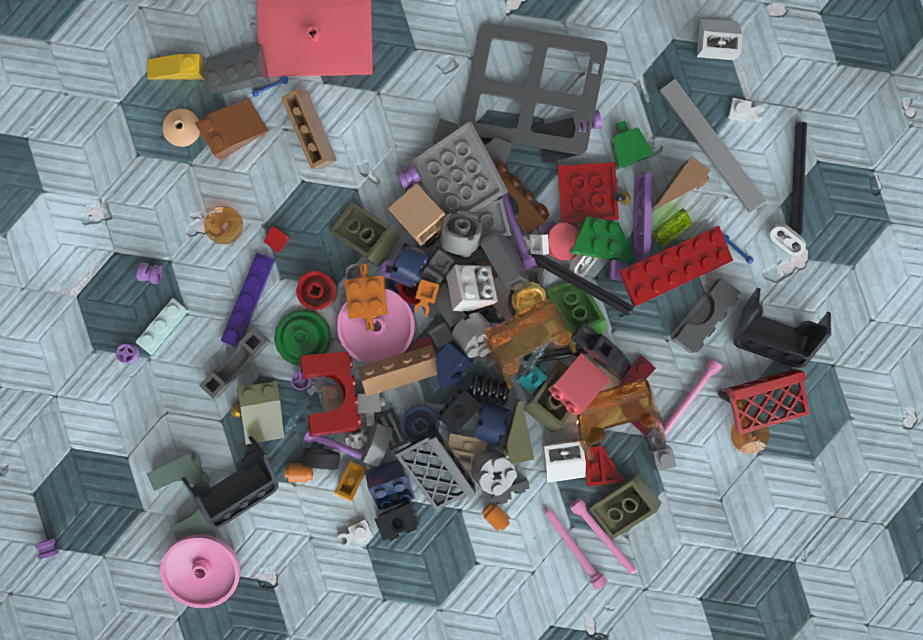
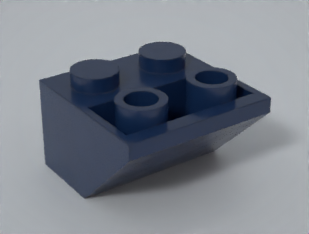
(451, 364)
(389, 484)

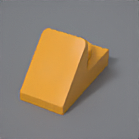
(350, 481)

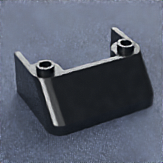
(778, 340)
(238, 491)

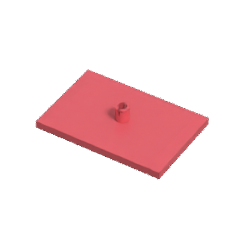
(316, 37)

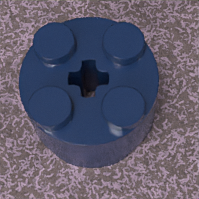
(408, 265)
(412, 416)
(492, 423)

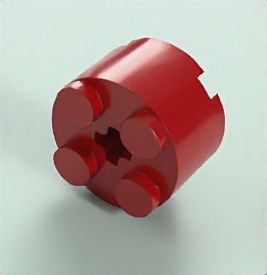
(307, 285)

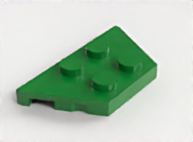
(602, 240)

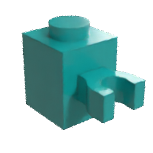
(533, 379)

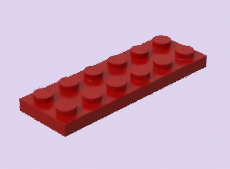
(675, 266)

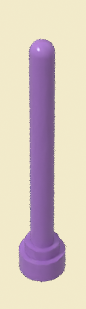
(527, 260)
(336, 445)

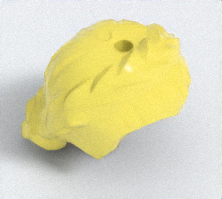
(527, 296)

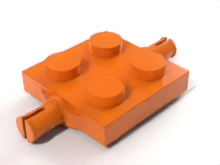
(366, 297)

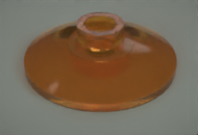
(214, 225)
(743, 441)

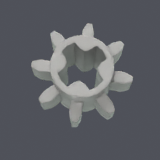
(357, 438)

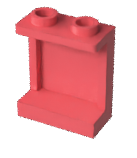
(578, 385)

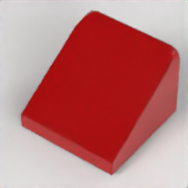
(276, 239)

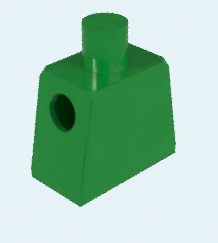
(629, 146)

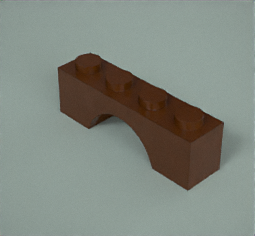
(531, 212)

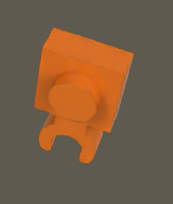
(426, 294)

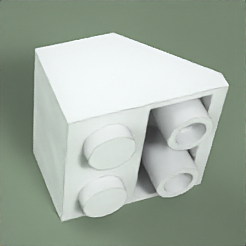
(719, 39)
(471, 287)
(564, 460)

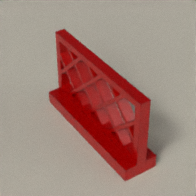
(768, 384)

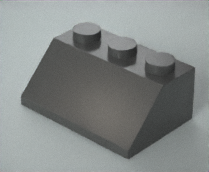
(236, 70)

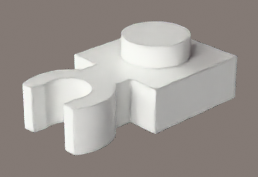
(742, 110)
(537, 243)
(358, 532)

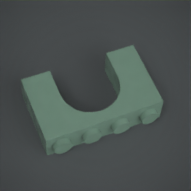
(171, 472)

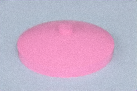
(390, 335)
(200, 571)

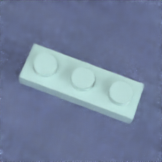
(162, 326)

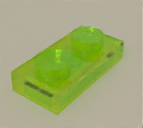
(672, 227)

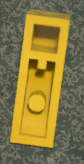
(176, 67)

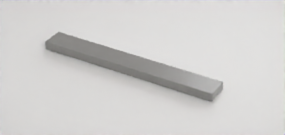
(712, 145)

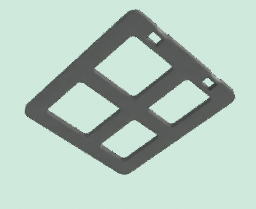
(531, 93)

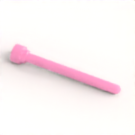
(711, 368)
(578, 507)
(597, 579)

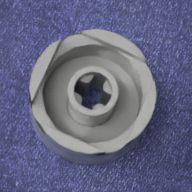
(461, 233)
(470, 335)
(493, 472)

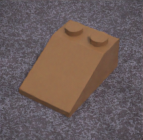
(688, 177)

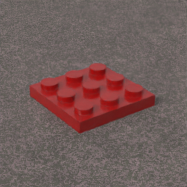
(587, 192)

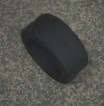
(321, 458)

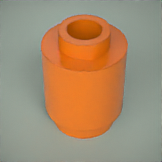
(298, 473)
(496, 516)

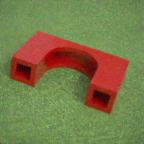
(336, 367)

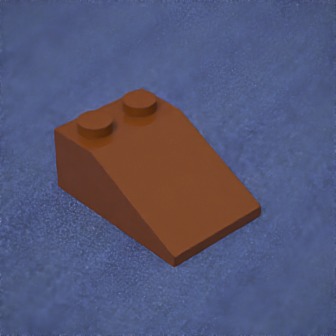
(231, 128)

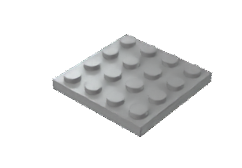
(460, 172)

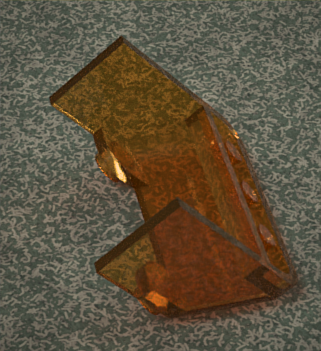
(524, 335)
(617, 407)

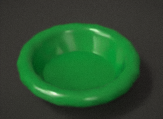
(301, 334)

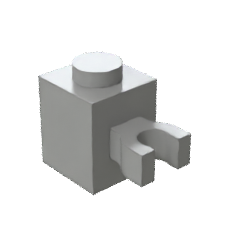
(370, 405)
(661, 456)

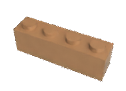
(309, 129)
(398, 370)

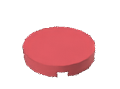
(561, 239)

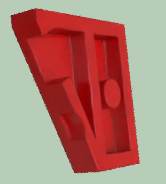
(600, 469)

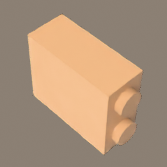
(418, 214)

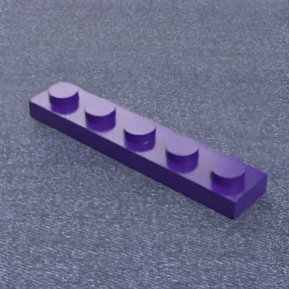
(248, 299)

